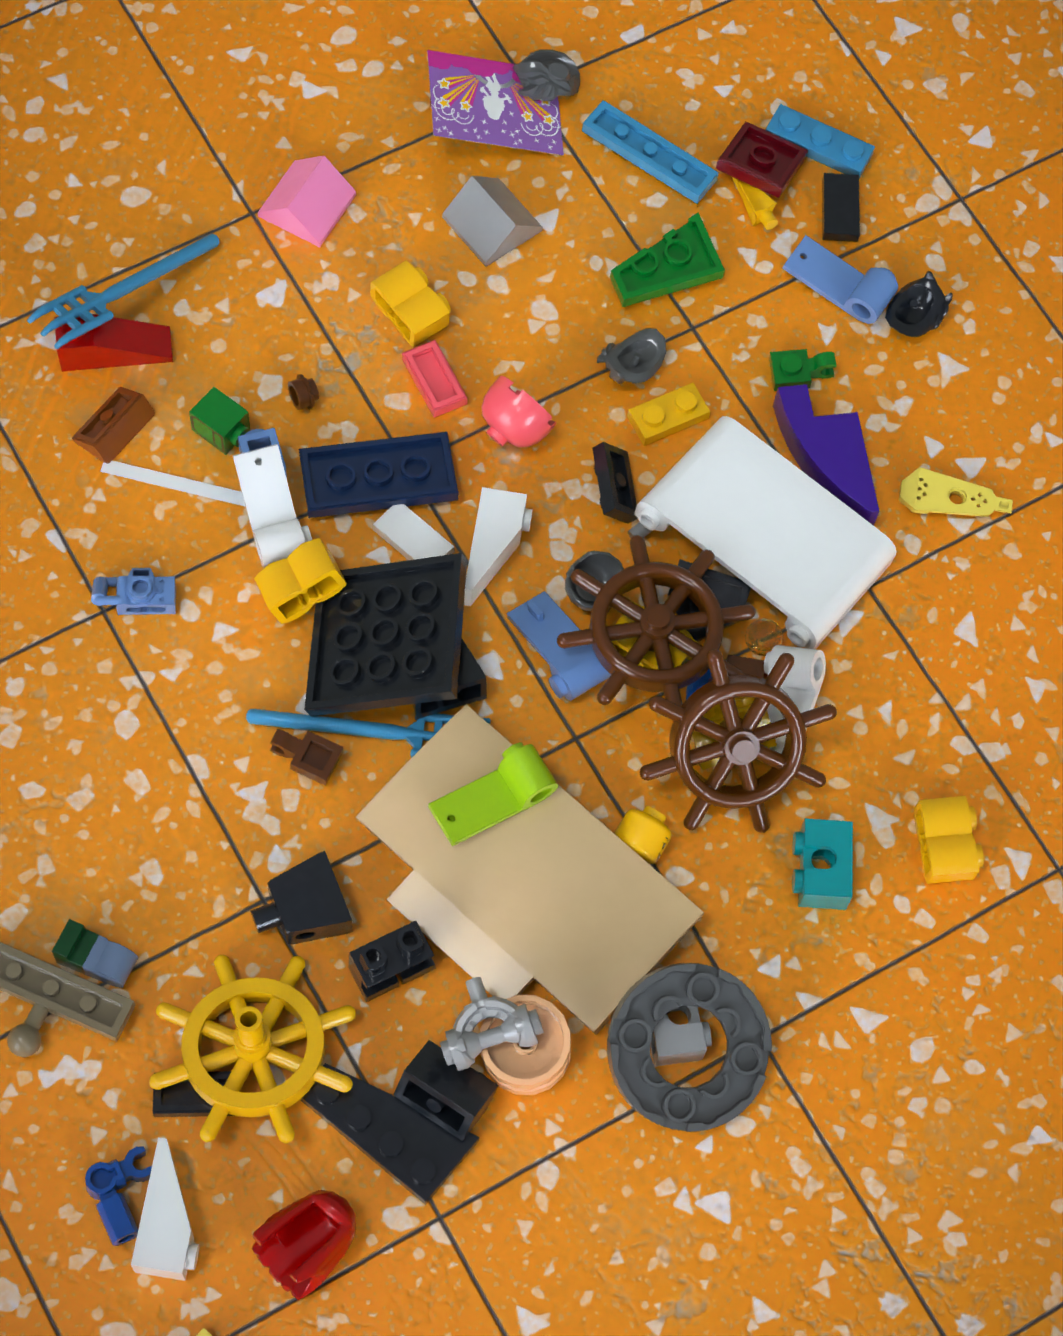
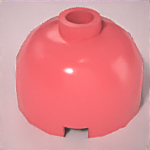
(514, 415)

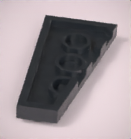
(391, 1134)

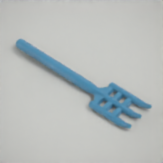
(98, 301)
(412, 734)

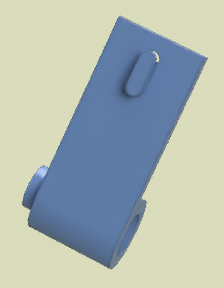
(840, 283)
(573, 668)

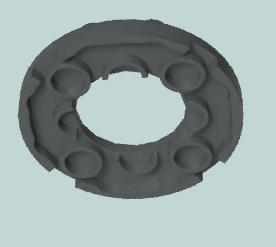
(746, 1055)

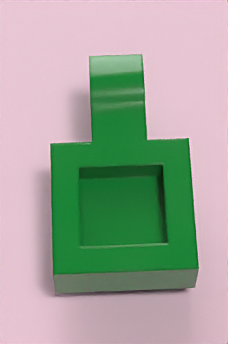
(795, 368)

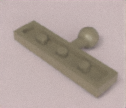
(61, 994)

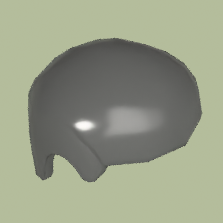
(598, 565)

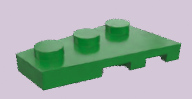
(671, 265)

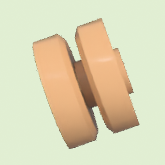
(537, 1067)

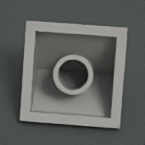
(490, 218)

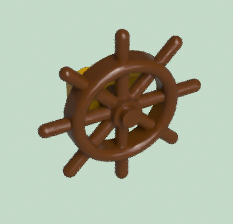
(650, 642)
(731, 726)

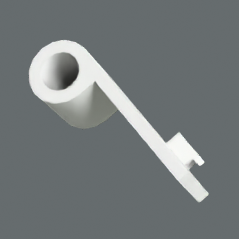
(269, 504)
(801, 683)

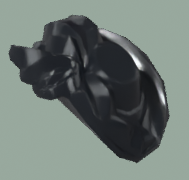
(918, 307)

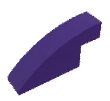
(828, 449)

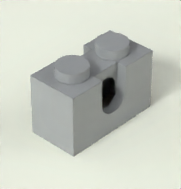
(680, 1043)

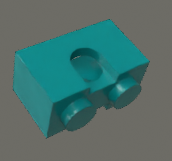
(833, 844)

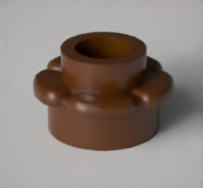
(303, 392)

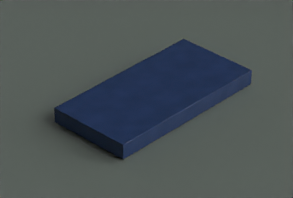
(378, 474)

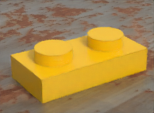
(668, 414)

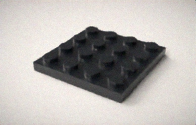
(388, 637)

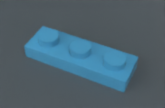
(822, 141)

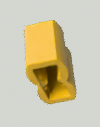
(410, 303)
(300, 581)
(947, 839)

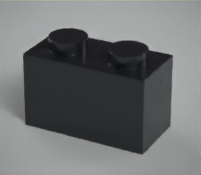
(443, 1093)

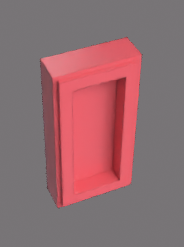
(434, 378)

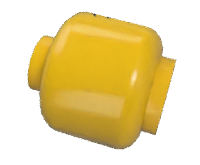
(644, 833)

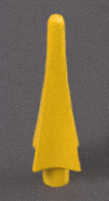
(757, 204)

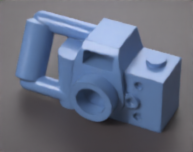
(137, 593)

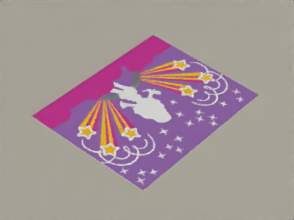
(482, 105)

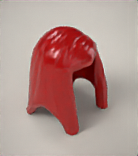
(306, 1241)

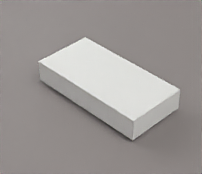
(411, 534)

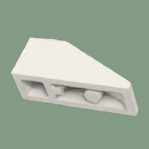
(496, 536)
(164, 1233)

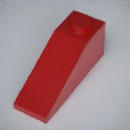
(115, 345)

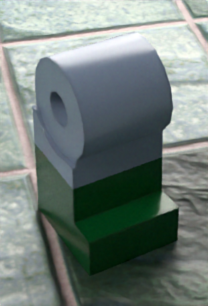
(93, 955)

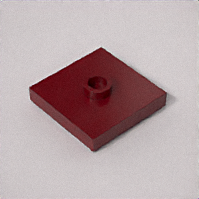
(761, 159)

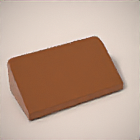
(114, 424)

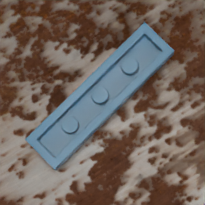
(650, 151)

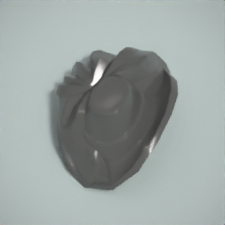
(547, 75)
(636, 357)

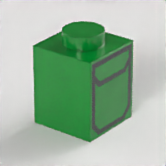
(219, 420)

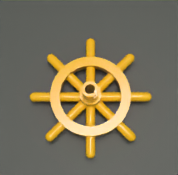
(253, 1047)

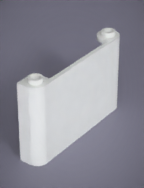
(770, 528)

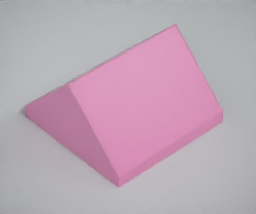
(309, 199)

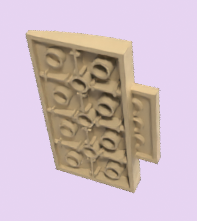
(532, 895)

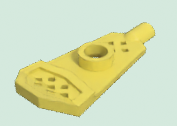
(939, 489)

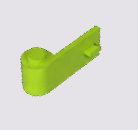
(512, 788)

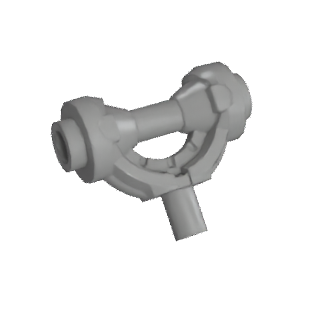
(465, 1045)

